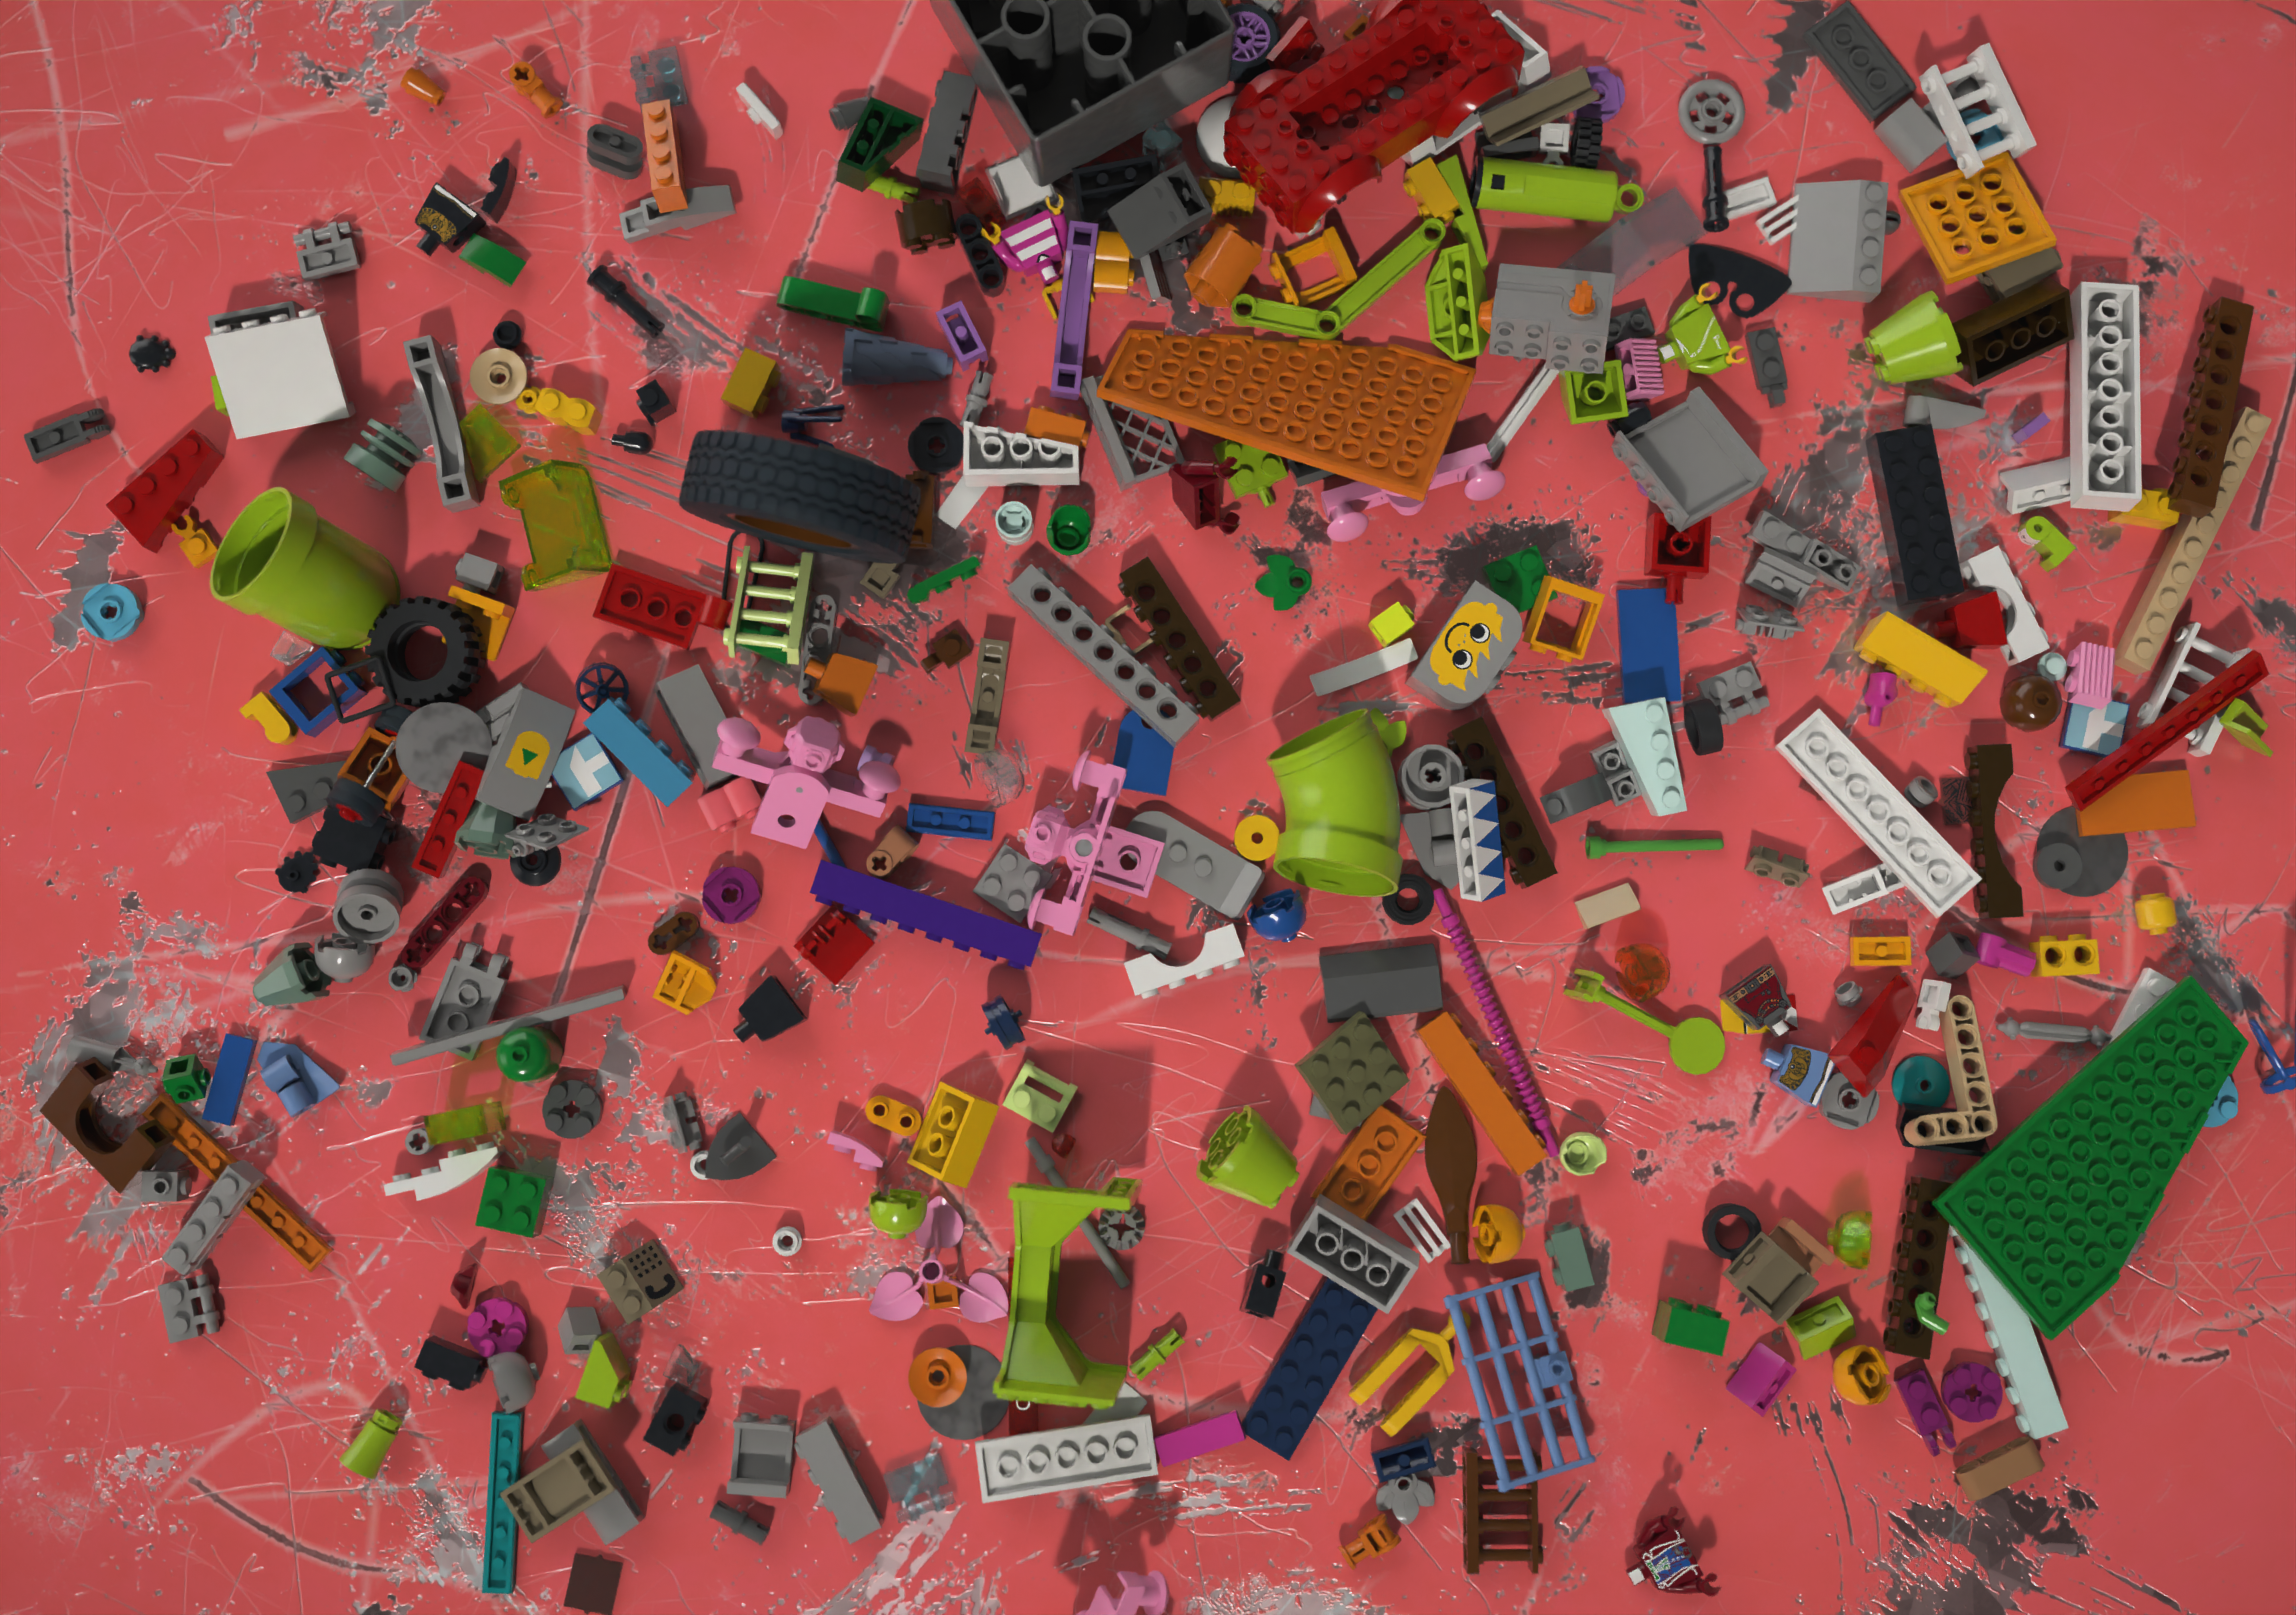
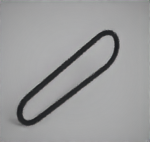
(727, 566)

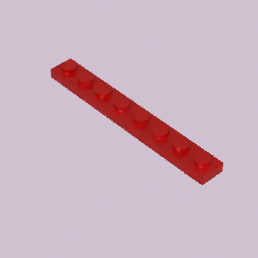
(2167, 730)

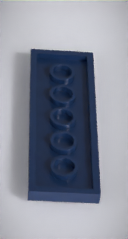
(1307, 1368)

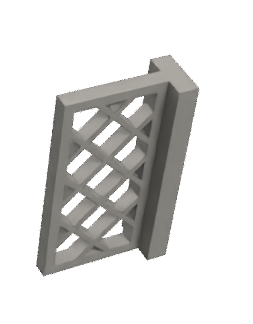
(1113, 443)

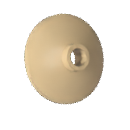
(489, 367)

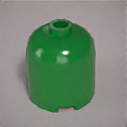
(529, 1054)

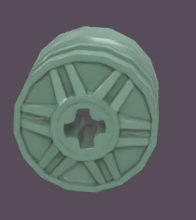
(383, 454)

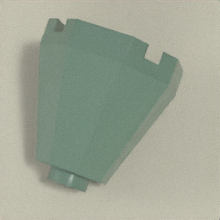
(485, 832)
(292, 978)

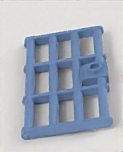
(1540, 1372)

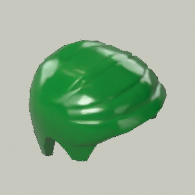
(1069, 530)

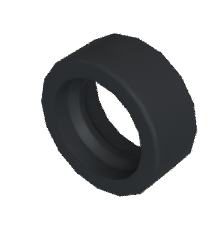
(1703, 727)
(1710, 1224)

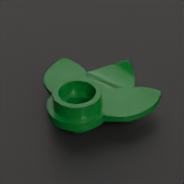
(1279, 582)

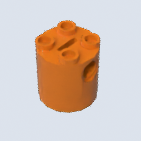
(1222, 267)

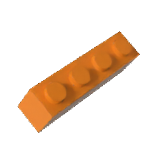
(664, 156)

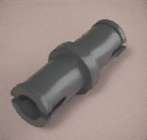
(740, 1522)

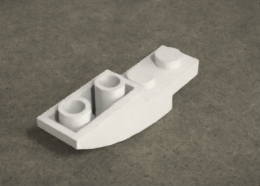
(455, 1171)

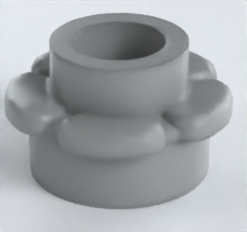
(395, 978)
(1848, 994)

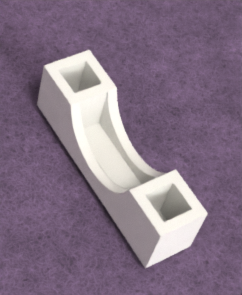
(1992, 573)
(1219, 948)

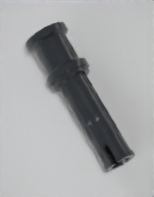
(1715, 198)
(616, 293)

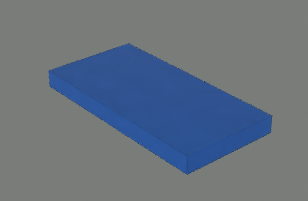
(1648, 646)

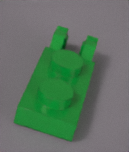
(942, 581)

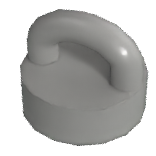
(1920, 792)

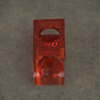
(981, 204)

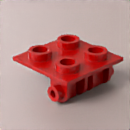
(834, 944)

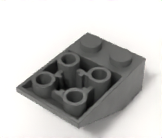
(1161, 211)

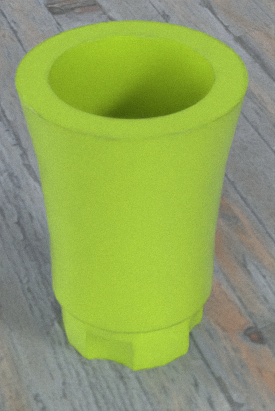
(372, 1444)

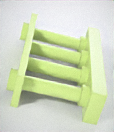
(793, 619)

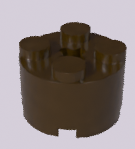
(926, 226)

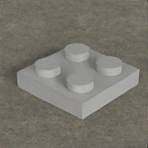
(1012, 883)

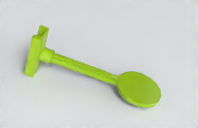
(1693, 1044)

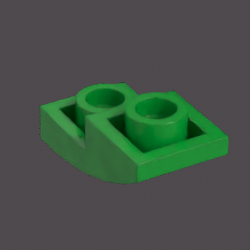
(493, 259)

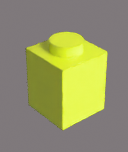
(1392, 624)

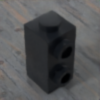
(452, 1363)

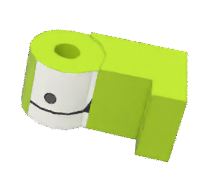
(2046, 541)

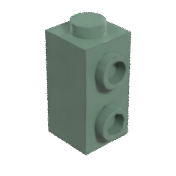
(1569, 1257)

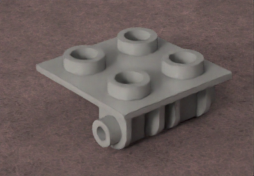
(1778, 624)
(543, 834)

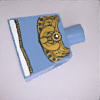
(1799, 1072)

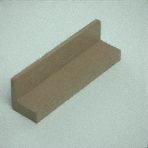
(1537, 106)

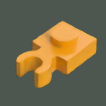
(197, 545)

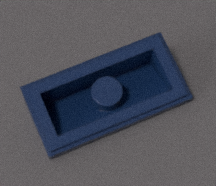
(1403, 1459)

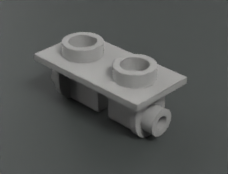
(683, 1133)

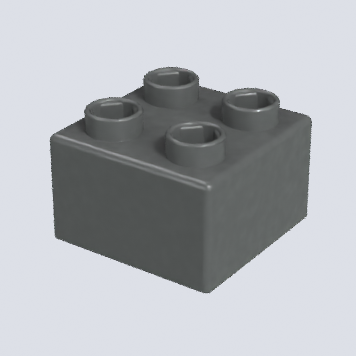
(1087, 72)

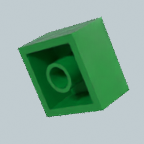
(514, 1201)
(1691, 1327)

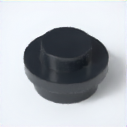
(507, 335)

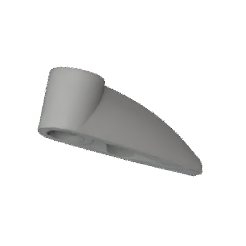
(1939, 413)

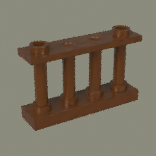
(1475, 1524)

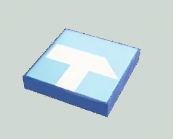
(2094, 729)
(585, 772)

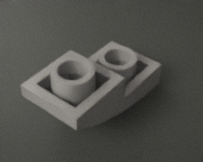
(1616, 772)

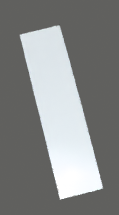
(1861, 888)

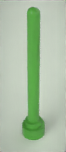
(1597, 847)

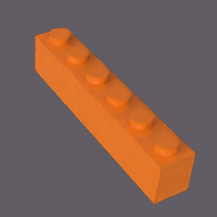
(1481, 1092)

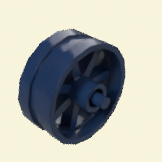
(601, 687)
(1003, 1022)

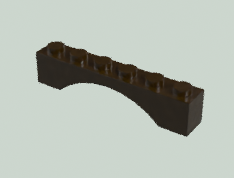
(1989, 771)

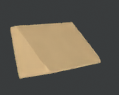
(1607, 906)

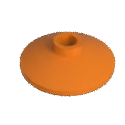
(934, 1392)

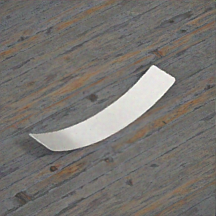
(1364, 668)

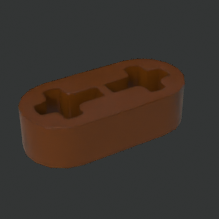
(669, 928)

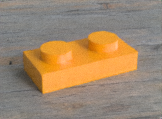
(1880, 951)

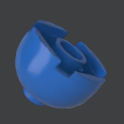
(1279, 916)

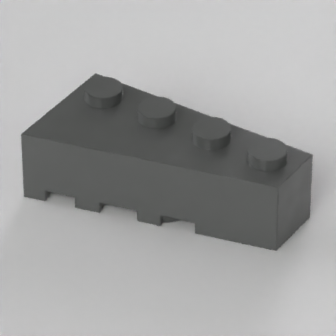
(947, 133)

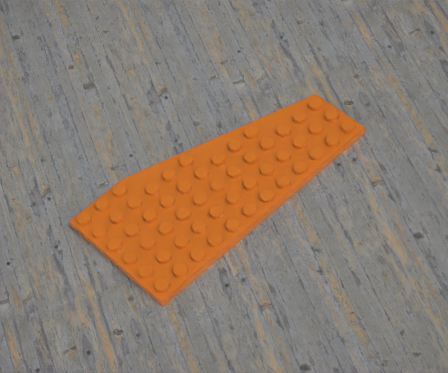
(1313, 401)

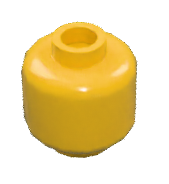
(2155, 913)

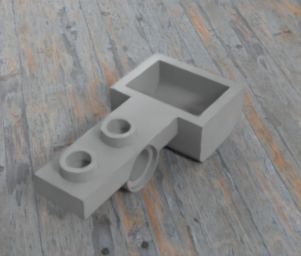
(1915, 132)

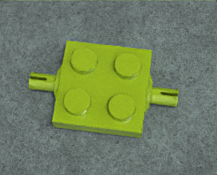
(1256, 470)

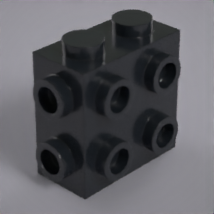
(352, 843)

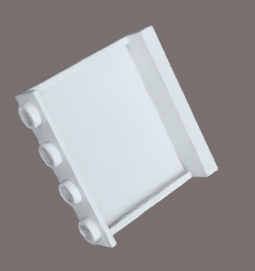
(278, 374)

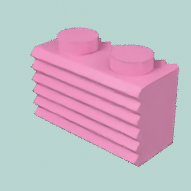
(1640, 368)
(2090, 675)

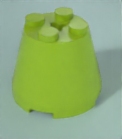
(1915, 343)
(1248, 1160)

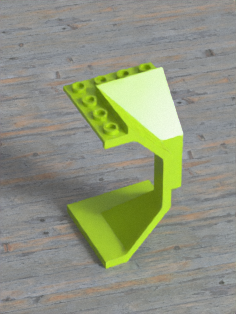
(1039, 1354)

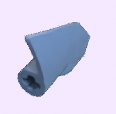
(294, 1077)

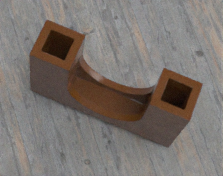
(73, 1115)

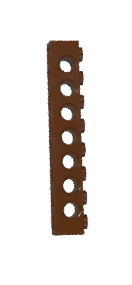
(2210, 407)

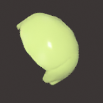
(1582, 1153)

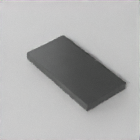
(1859, 61)

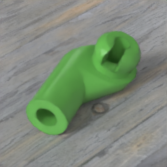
(1926, 1315)

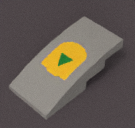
(525, 754)

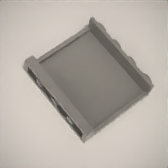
(1690, 461)

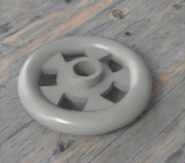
(1712, 88)

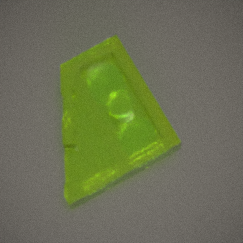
(486, 441)

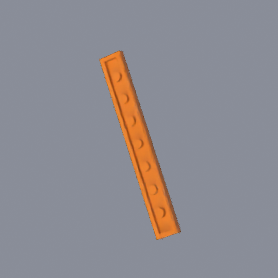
(263, 1206)

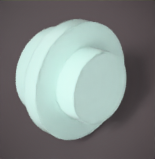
(2052, 666)

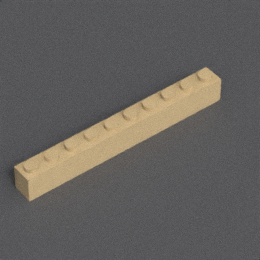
(2187, 551)

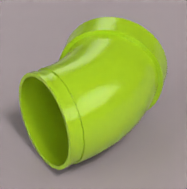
(303, 573)
(1339, 809)

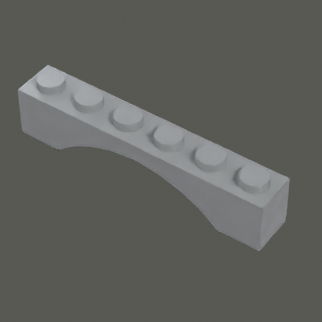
(451, 456)

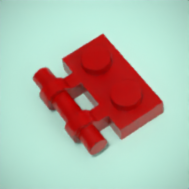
(1295, 45)

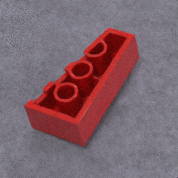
(166, 489)

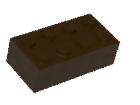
(2013, 331)

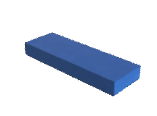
(950, 822)
(229, 1079)

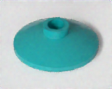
(1911, 1073)

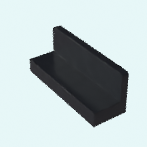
(1912, 1111)

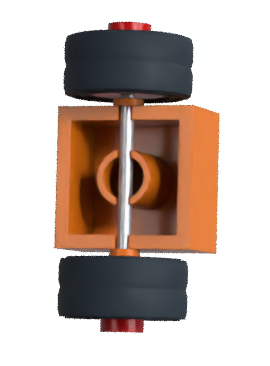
(371, 774)

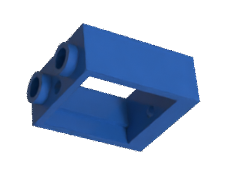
(299, 714)

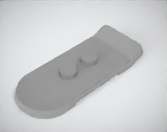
(1200, 864)

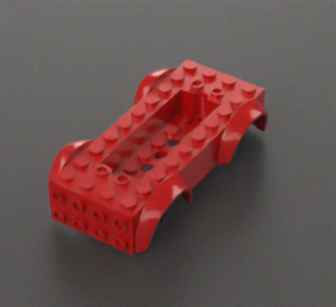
(1289, 125)

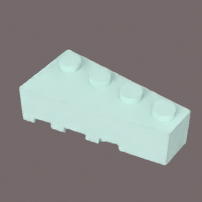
(1650, 752)

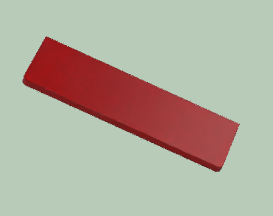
(438, 844)

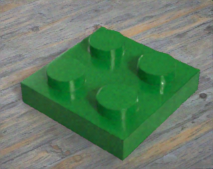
(1518, 578)

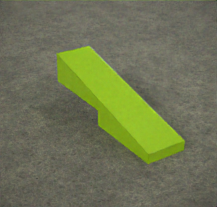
(1464, 224)

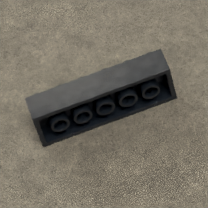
(1914, 515)

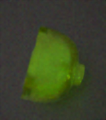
(1852, 1239)

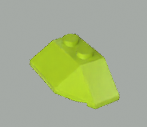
(1453, 303)

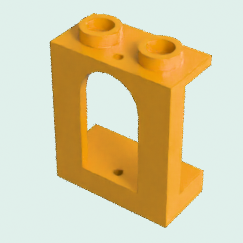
(1327, 243)

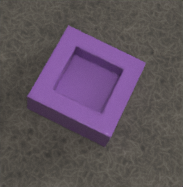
(2030, 428)

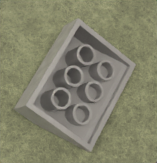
(1838, 240)

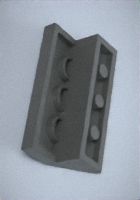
(1381, 982)

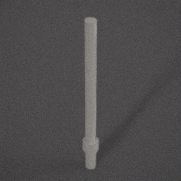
(1046, 1164)

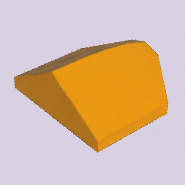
(685, 984)

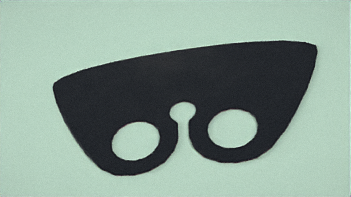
(1751, 276)

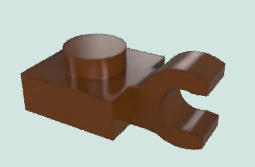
(949, 650)

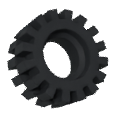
(1586, 142)

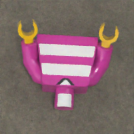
(1033, 243)

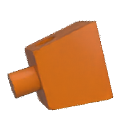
(841, 680)

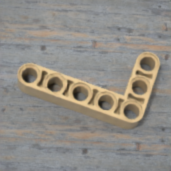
(1962, 1083)

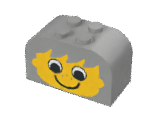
(1469, 650)

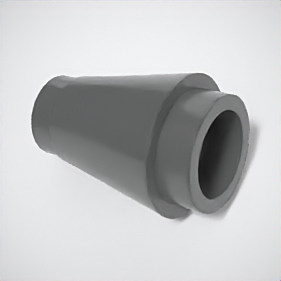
(847, 113)

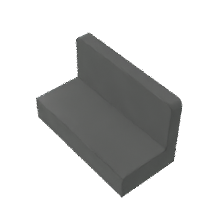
(1515, 149)

